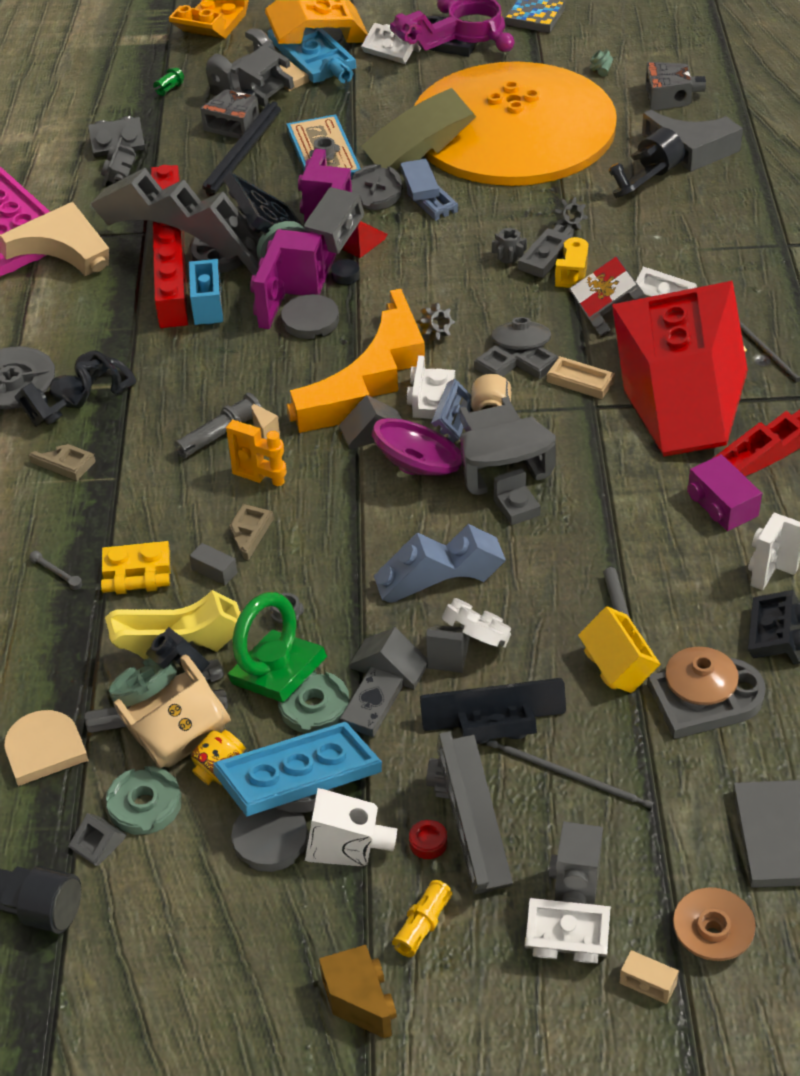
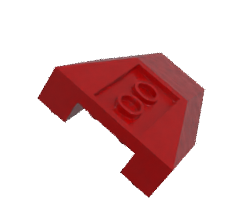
(683, 365)

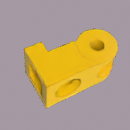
(574, 263)

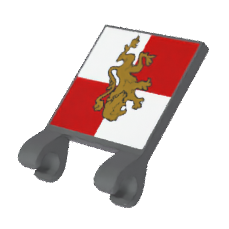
(605, 287)

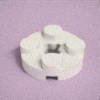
(483, 627)

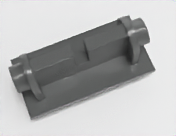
(119, 163)

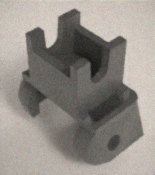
(255, 71)
(502, 438)

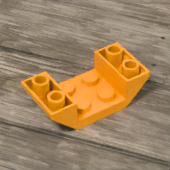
(210, 17)
(291, 18)

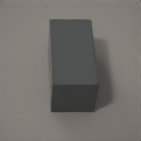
(213, 564)

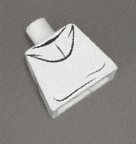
(345, 830)

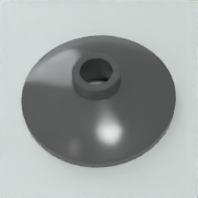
(521, 334)

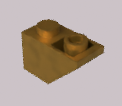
(355, 990)

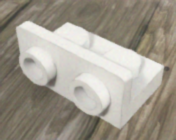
(387, 45)
(427, 388)

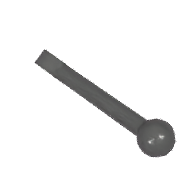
(74, 581)

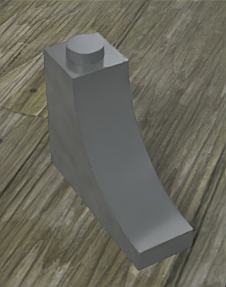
(702, 140)

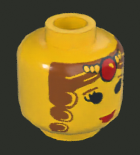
(214, 748)

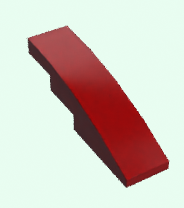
(765, 444)

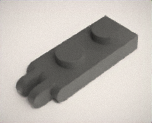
(545, 251)

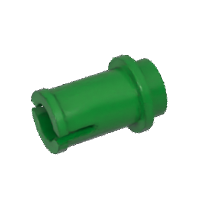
(173, 78)

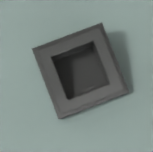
(96, 839)

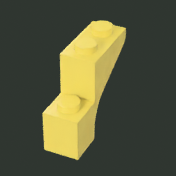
(205, 623)

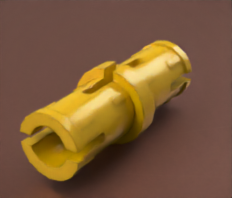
(422, 918)

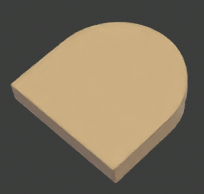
(43, 745)

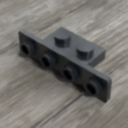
(494, 710)

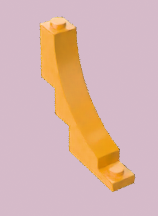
(371, 374)

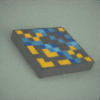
(535, 14)

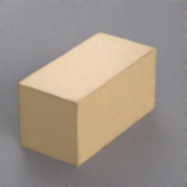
(649, 977)

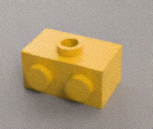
(618, 650)

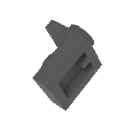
(514, 497)

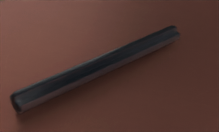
(241, 148)

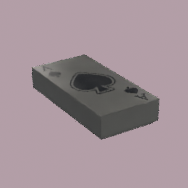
(372, 701)

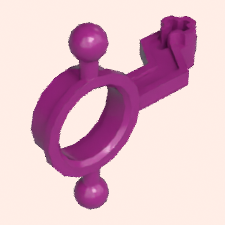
(419, 29)

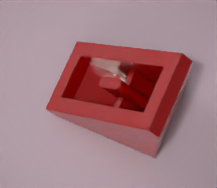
(363, 239)

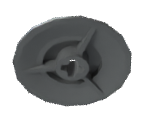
(21, 367)

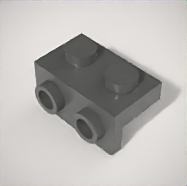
(106, 133)

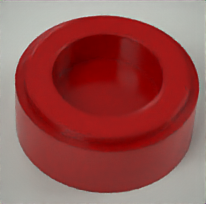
(428, 839)

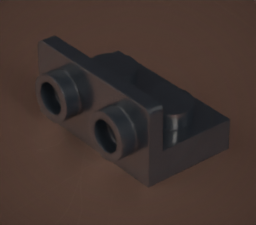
(775, 626)

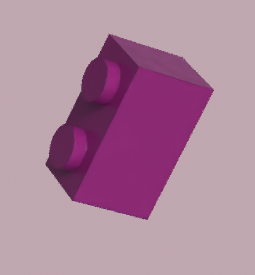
(724, 492)

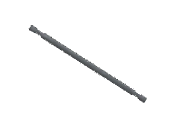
(771, 354)
(571, 774)

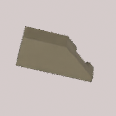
(66, 461)
(249, 528)

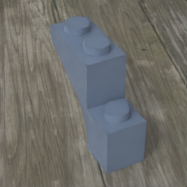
(428, 562)

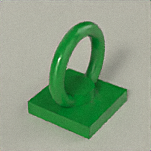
(279, 659)

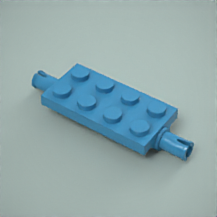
(318, 56)

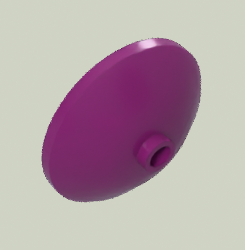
(416, 448)

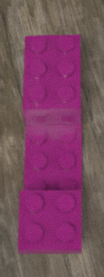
(294, 259)

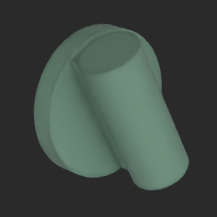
(602, 62)

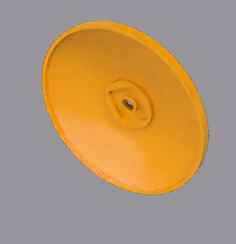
(528, 124)

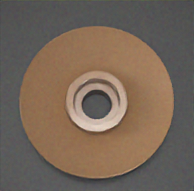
(701, 675)
(717, 910)

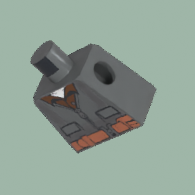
(671, 85)
(230, 113)

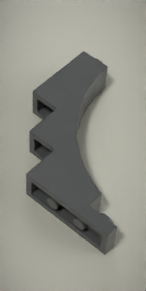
(210, 220)

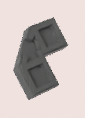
(503, 360)

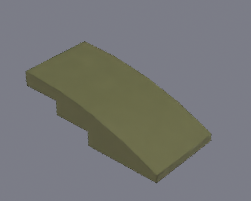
(419, 129)

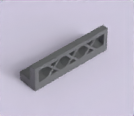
(473, 813)

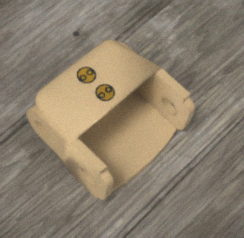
(176, 717)

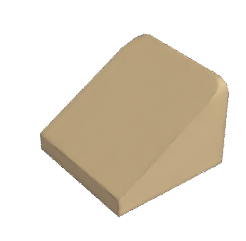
(264, 420)

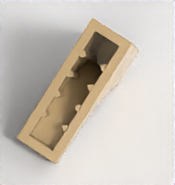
(59, 234)

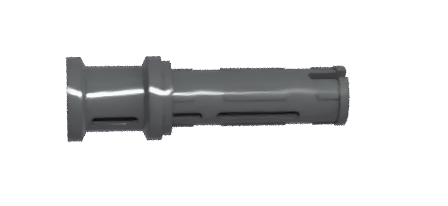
(216, 427)

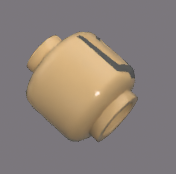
(488, 391)

